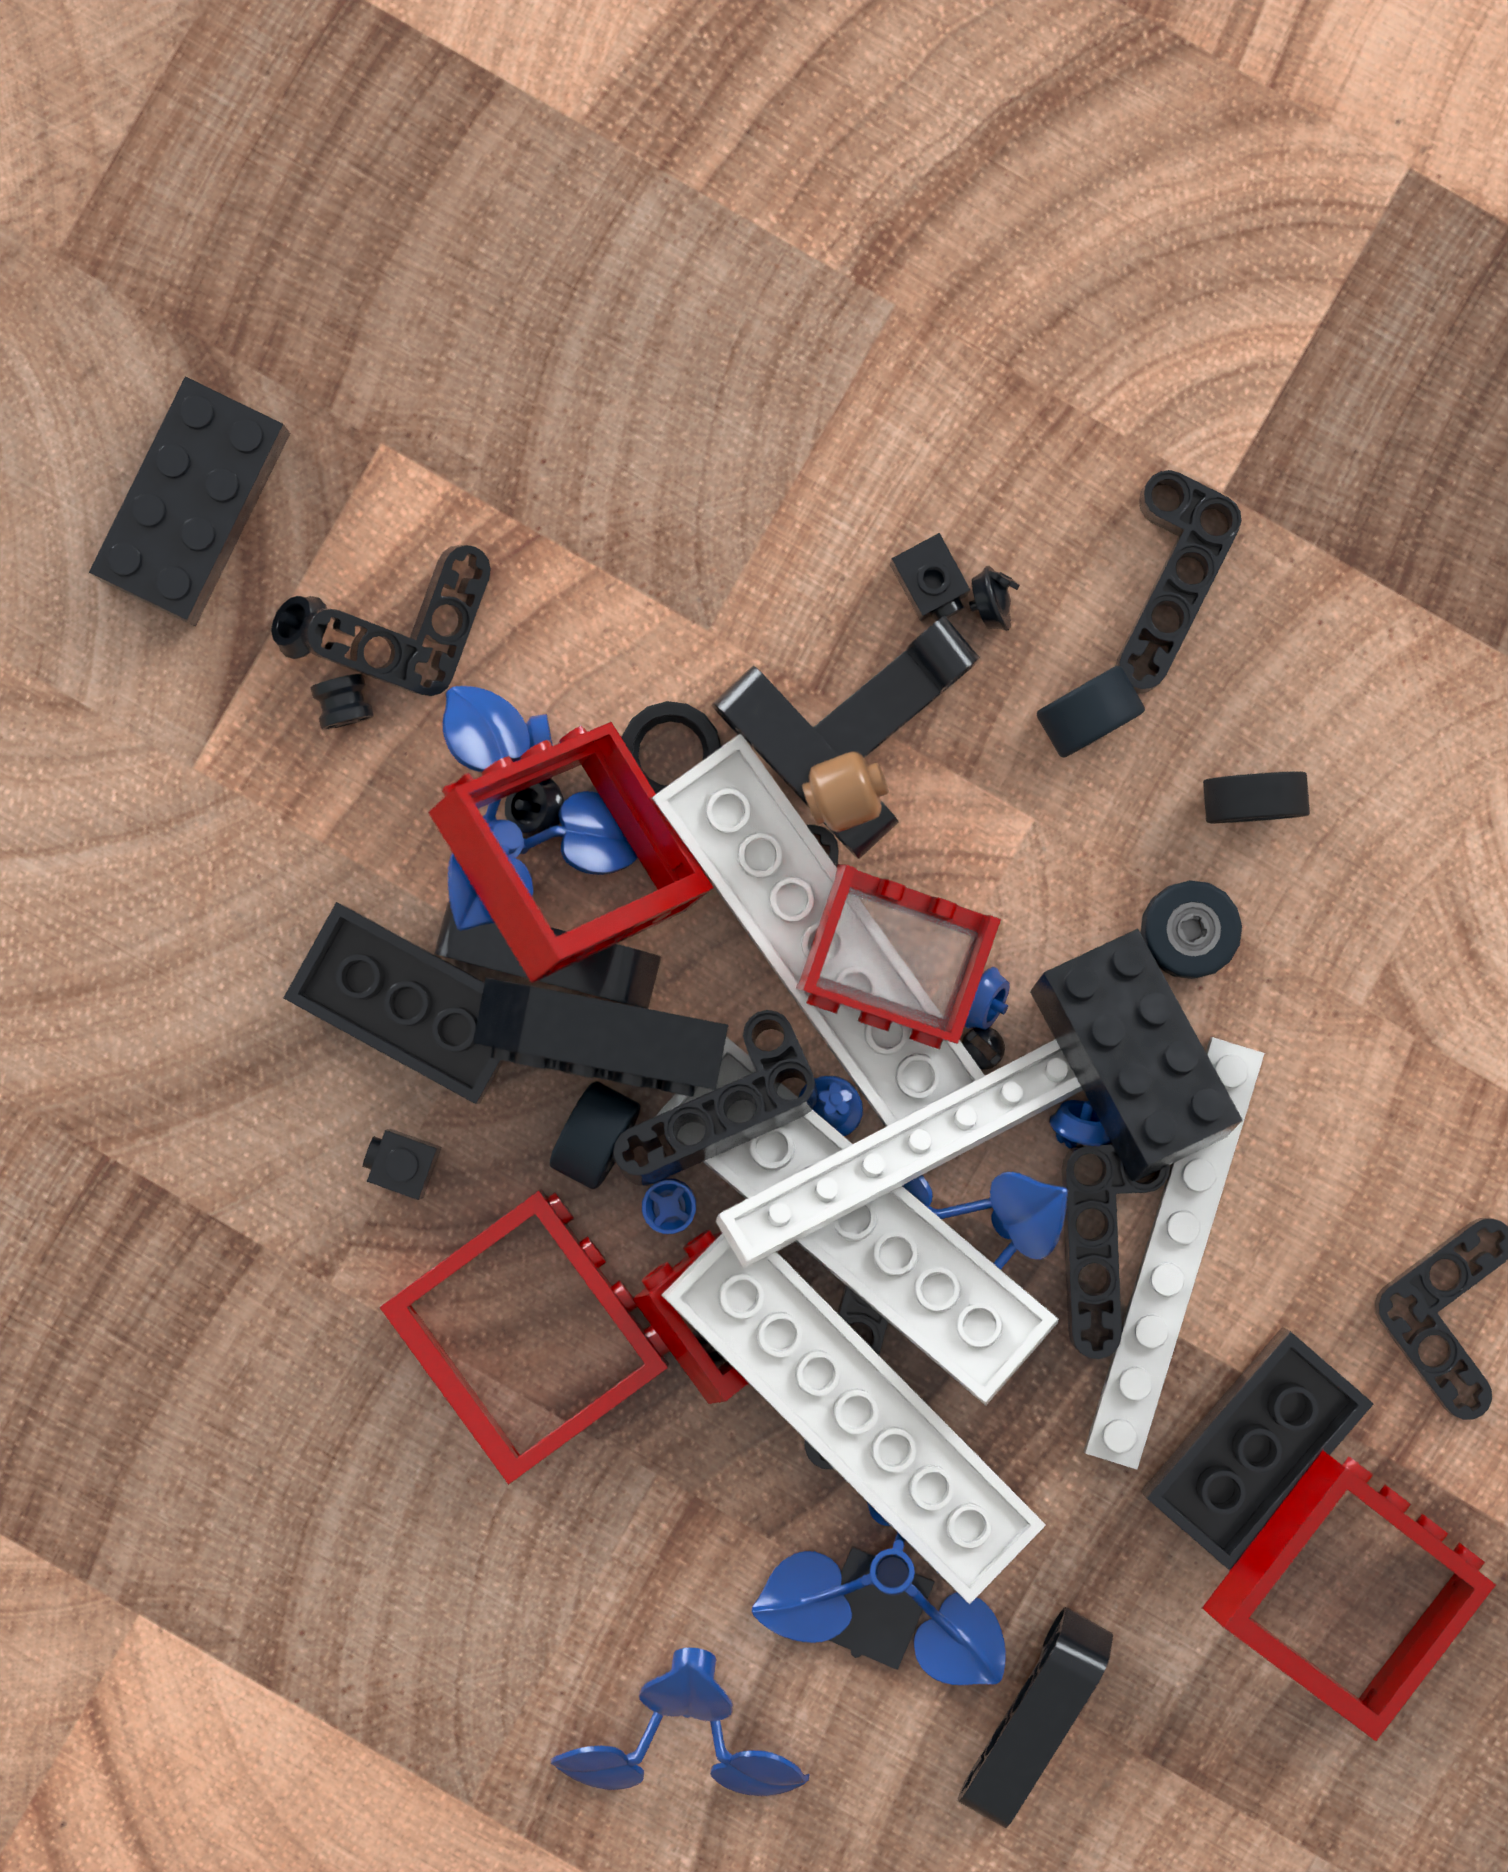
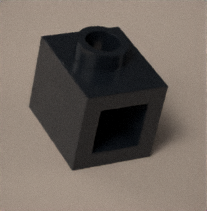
(931, 579)
(401, 1163)

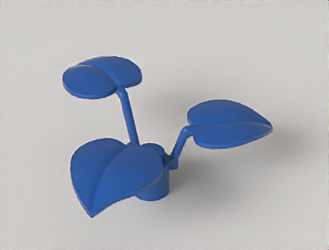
(485, 729)
(1022, 1212)
(809, 1606)
(693, 1693)

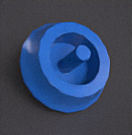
(988, 1000)
(838, 1103)
(1078, 1123)

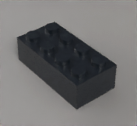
(190, 501)
(396, 1001)
(599, 1038)
(1135, 1055)
(1255, 1446)

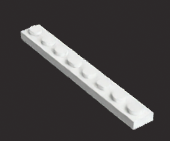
(898, 1154)
(1168, 1275)

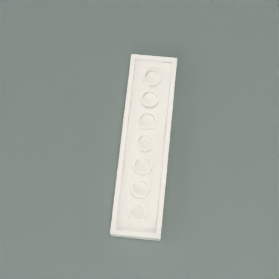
(777, 889)
(890, 1250)
(857, 1414)

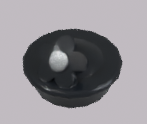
(993, 598)
(288, 624)
(535, 807)

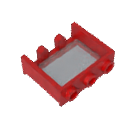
(897, 957)

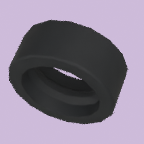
(670, 712)
(1256, 797)

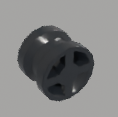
(342, 701)

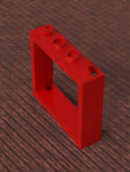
(629, 800)
(453, 1385)
(1280, 1544)

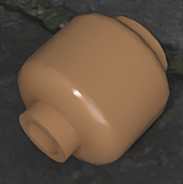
(845, 791)

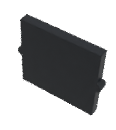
(879, 1621)

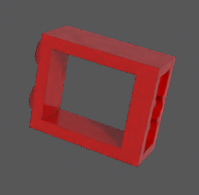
(712, 1382)

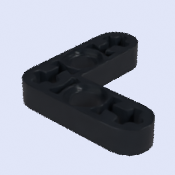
(404, 650)
(1430, 1301)

